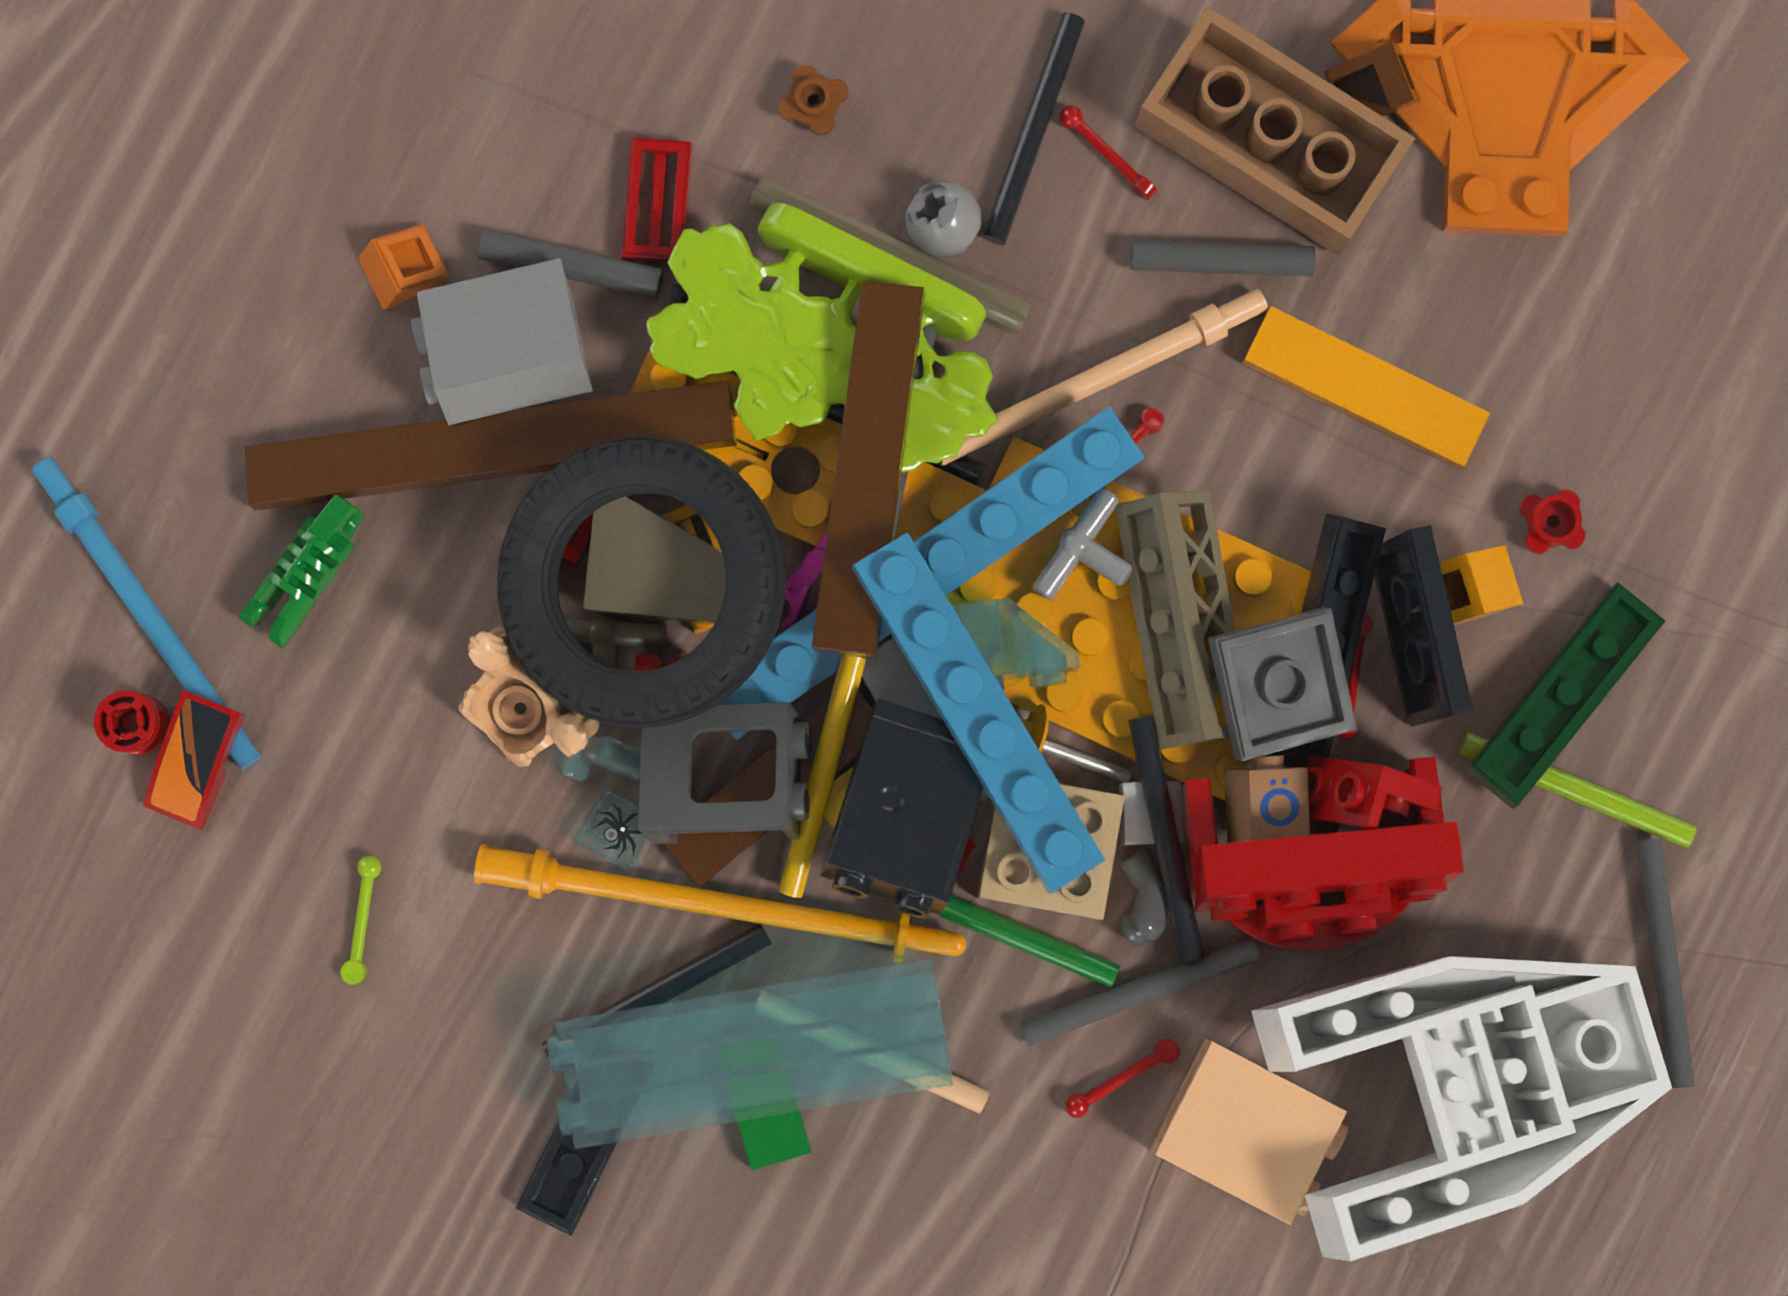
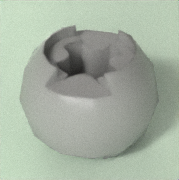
(943, 219)

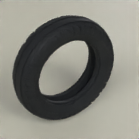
(533, 558)

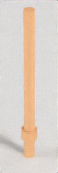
(1204, 327)

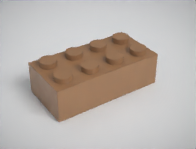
(1273, 131)

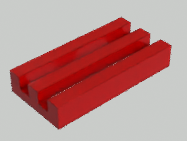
(653, 251)

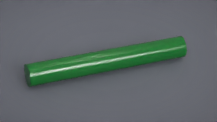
(1030, 941)

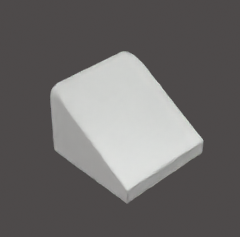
(1135, 818)

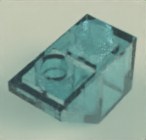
(1017, 643)

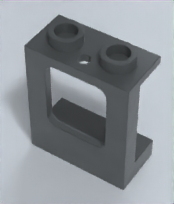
(666, 775)

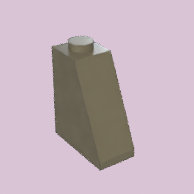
(651, 567)

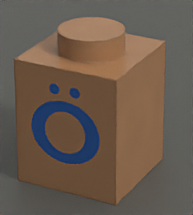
(1266, 800)

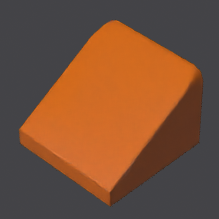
(402, 265)

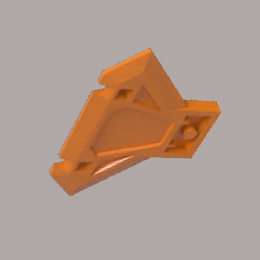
(1516, 96)

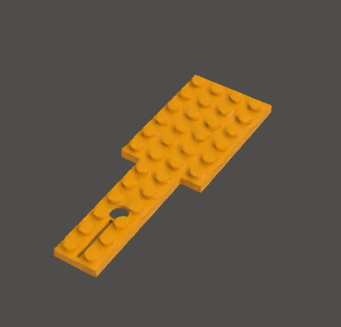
(1086, 612)

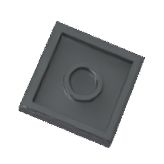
(1282, 683)

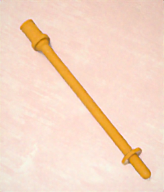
(543, 874)

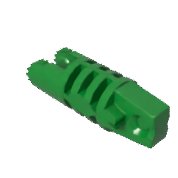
(305, 569)

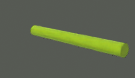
(1601, 799)

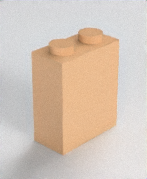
(1250, 1132)

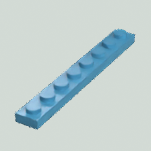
(967, 543)

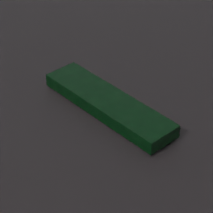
(1564, 695)

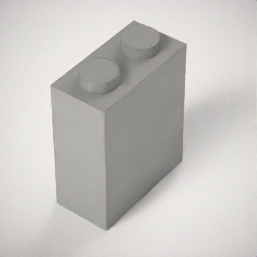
(501, 342)

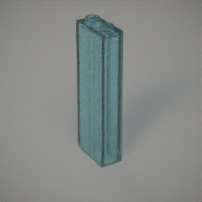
(750, 1053)

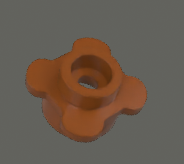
(814, 117)

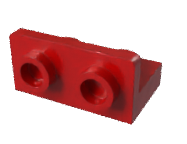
(1359, 792)

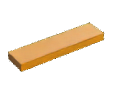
(1366, 388)

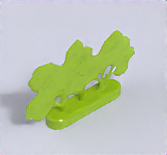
(799, 348)

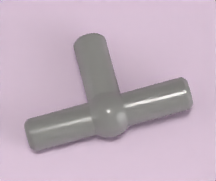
(1078, 545)

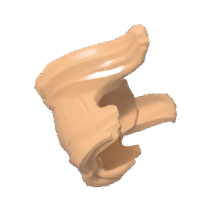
(493, 702)

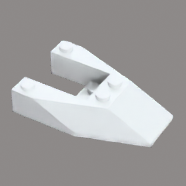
(1512, 1070)

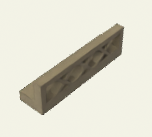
(1172, 615)

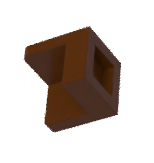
(1376, 79)

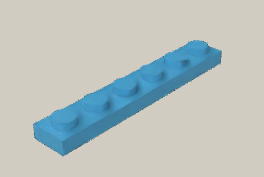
(978, 713)

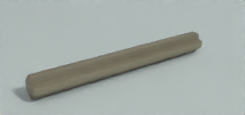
(1001, 307)

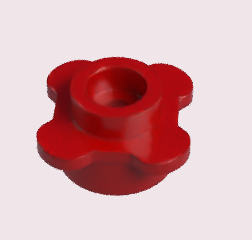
(1561, 506)

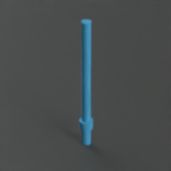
(79, 517)

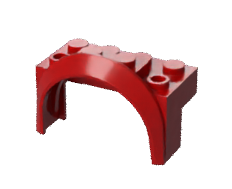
(1373, 867)

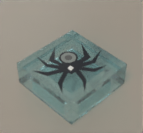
(614, 831)

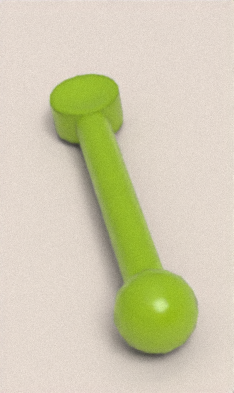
(355, 970)

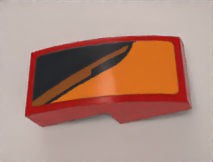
(192, 759)

